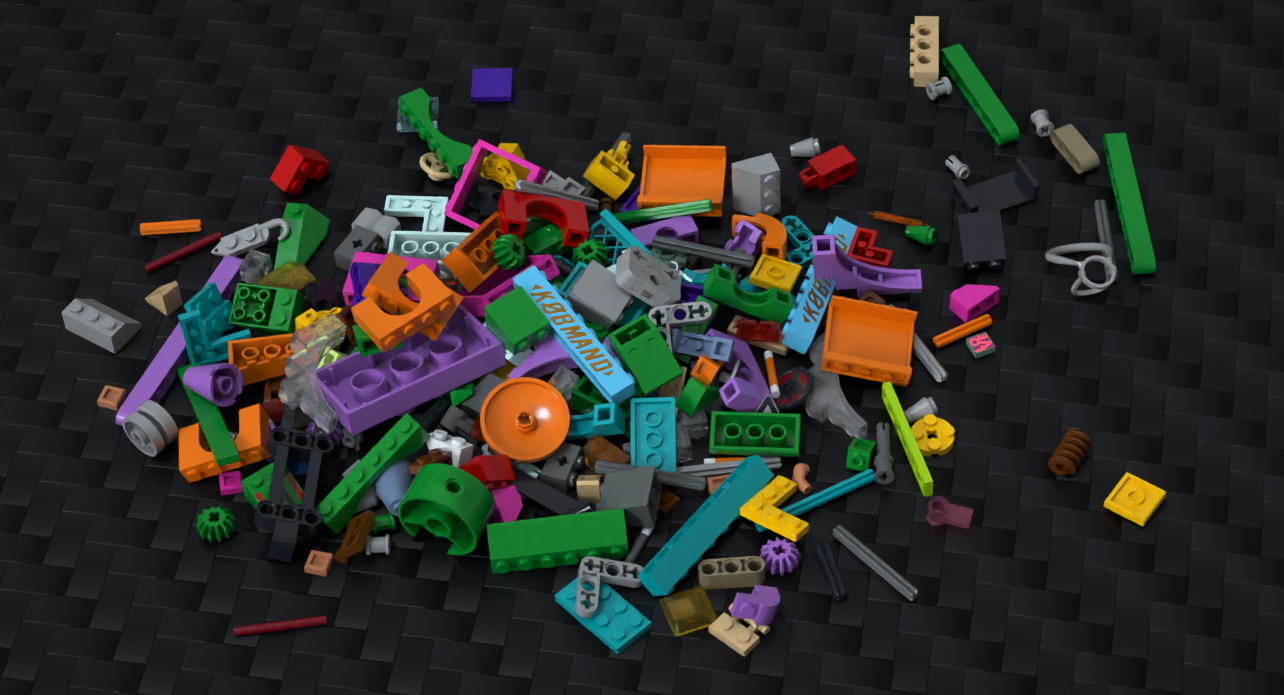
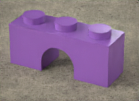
(677, 228)

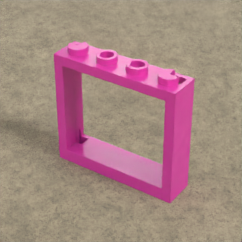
(470, 170)
(501, 283)

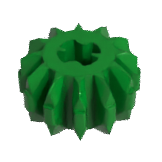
(591, 251)
(509, 252)
(216, 523)

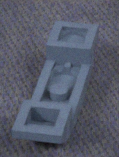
(695, 345)

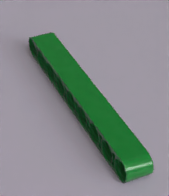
(1129, 203)

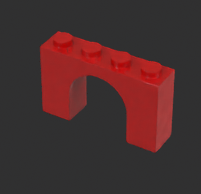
(566, 214)

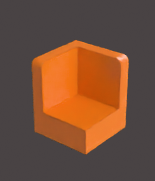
(706, 369)

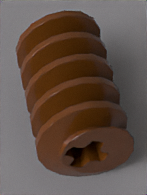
(1070, 452)

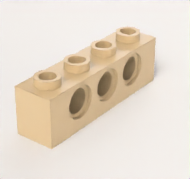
(925, 50)

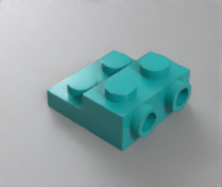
(213, 309)

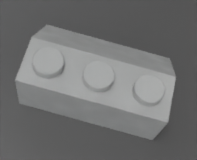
(756, 185)
(99, 324)

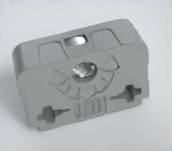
(647, 278)

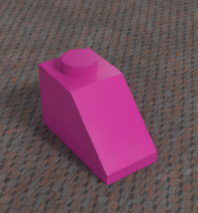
(973, 300)
(507, 504)

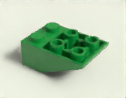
(266, 308)
(644, 354)

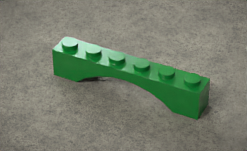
(418, 110)
(343, 500)

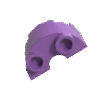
(747, 238)

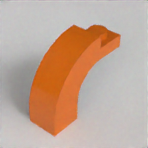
(775, 236)

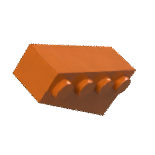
(260, 357)

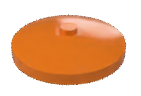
(524, 419)

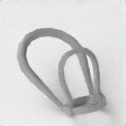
(1052, 256)

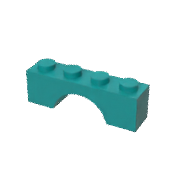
(603, 420)

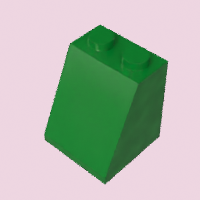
(516, 321)

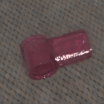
(942, 512)

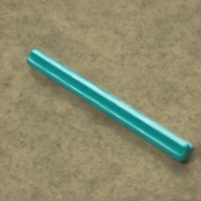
(826, 495)

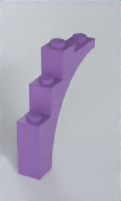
(850, 273)
(547, 359)

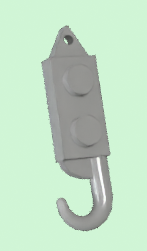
(249, 238)

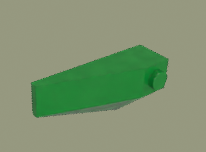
(305, 233)

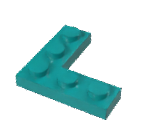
(196, 342)

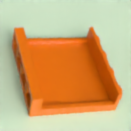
(683, 175)
(868, 341)

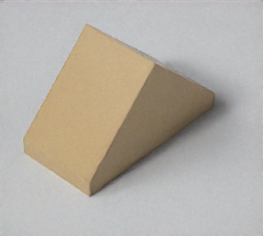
(166, 298)
(588, 488)

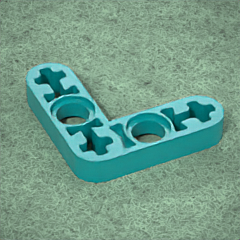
(803, 247)

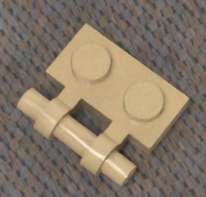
(735, 634)

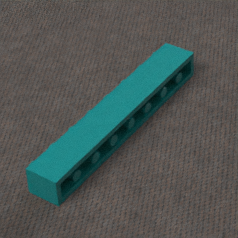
(704, 526)

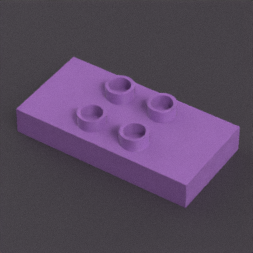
(400, 379)

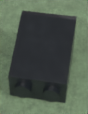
(980, 240)

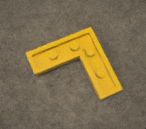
(764, 511)

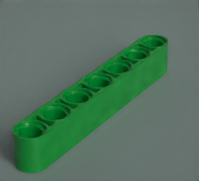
(979, 94)

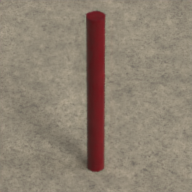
(182, 252)
(280, 625)

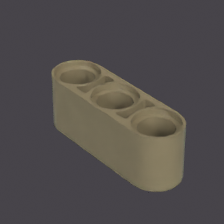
(1074, 148)
(731, 572)

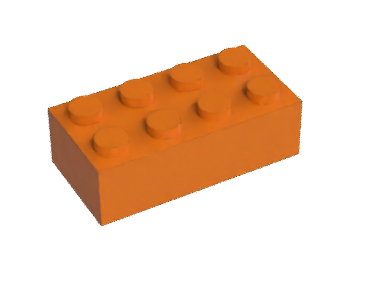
(473, 258)

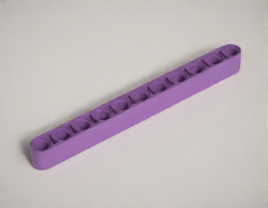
(174, 353)

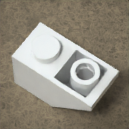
(460, 449)

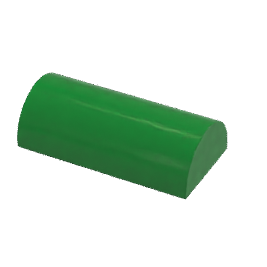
(755, 434)

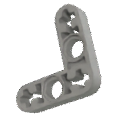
(668, 319)
(595, 577)

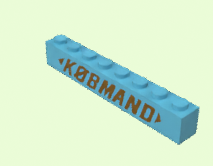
(815, 295)
(576, 338)

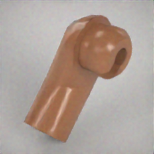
(798, 477)

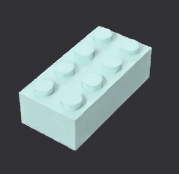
(425, 245)

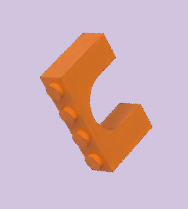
(385, 292)
(390, 330)
(251, 445)

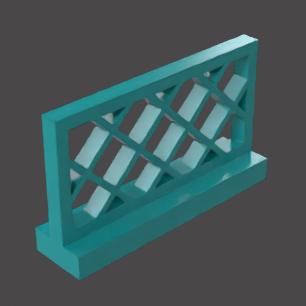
(617, 232)

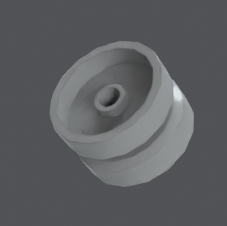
(150, 428)

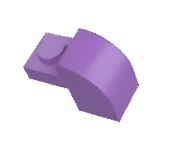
(757, 606)

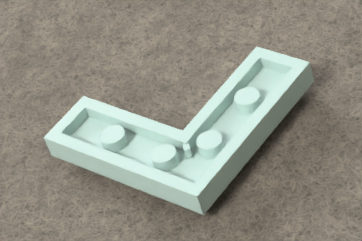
(419, 206)

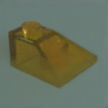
(288, 276)
(688, 610)

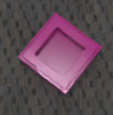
(230, 482)

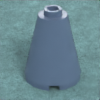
(393, 484)

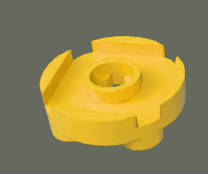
(933, 426)

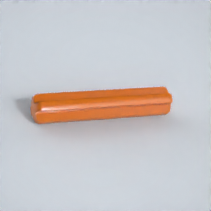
(168, 227)
(962, 330)

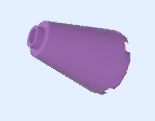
(215, 382)

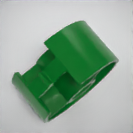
(447, 505)

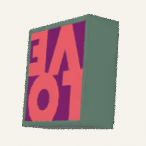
(980, 345)

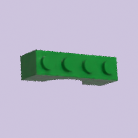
(768, 305)

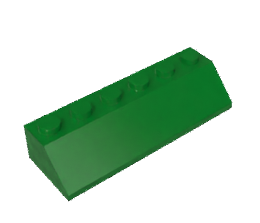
(557, 540)

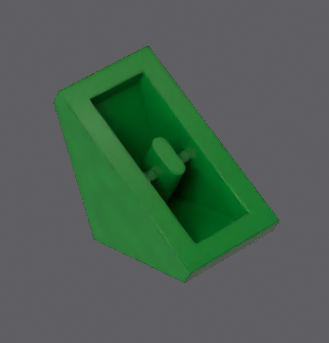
(696, 396)

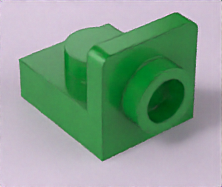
(860, 454)

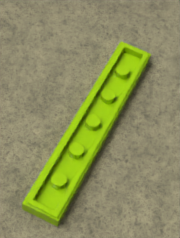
(907, 439)

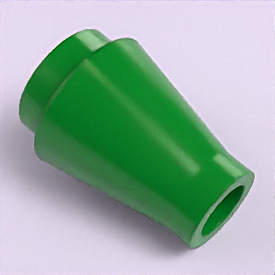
(923, 234)

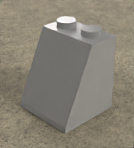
(598, 296)

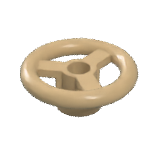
(438, 170)

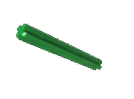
(664, 211)

